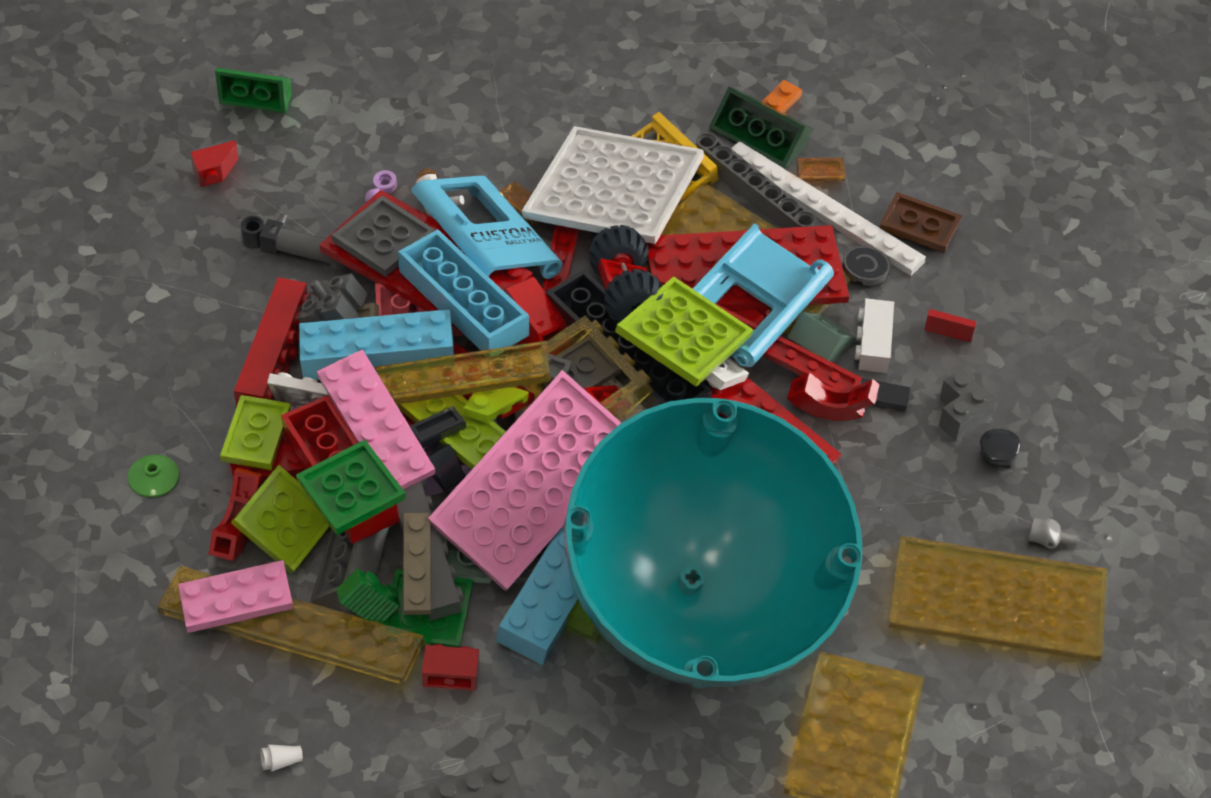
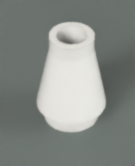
(279, 756)

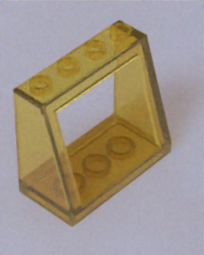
(626, 398)

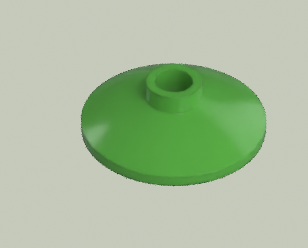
(153, 483)

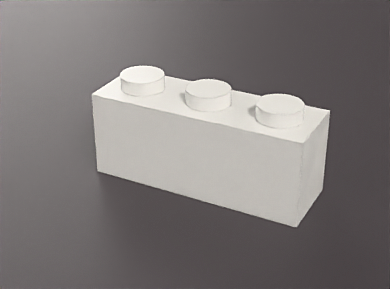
(875, 335)

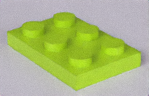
(255, 432)

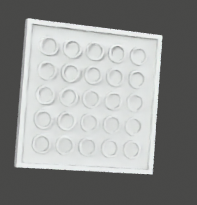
(613, 181)

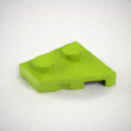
(489, 404)

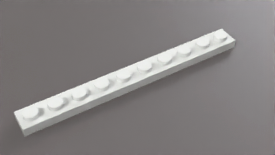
(834, 213)

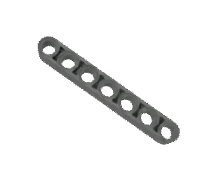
(754, 185)

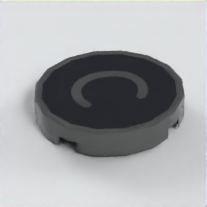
(866, 265)

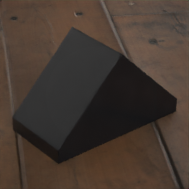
(446, 465)

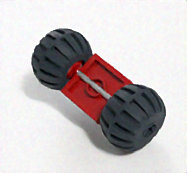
(620, 261)

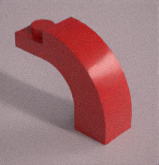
(829, 402)
(226, 539)

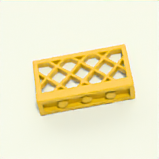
(670, 134)

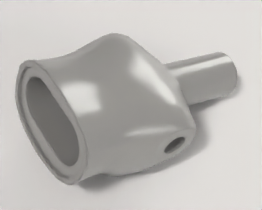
(1049, 534)

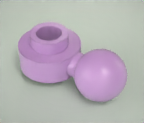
(380, 180)

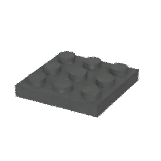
(379, 234)

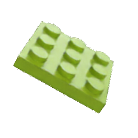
(282, 519)

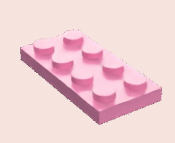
(235, 596)

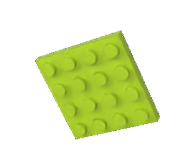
(684, 331)

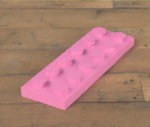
(375, 417)

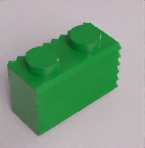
(368, 596)

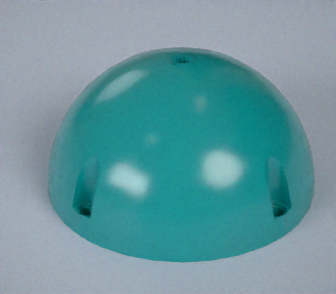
(735, 511)

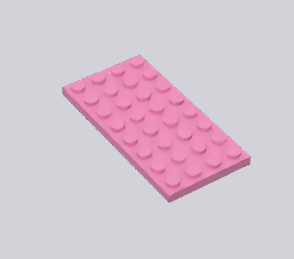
(524, 482)

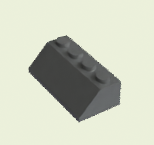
(341, 560)

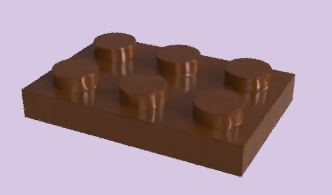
(920, 222)

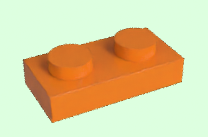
(783, 96)

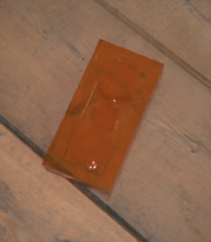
(821, 169)
(516, 196)

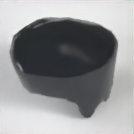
(1000, 446)

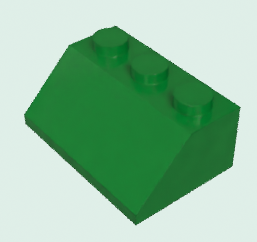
(253, 90)

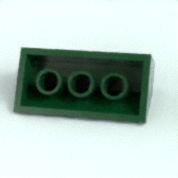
(760, 127)

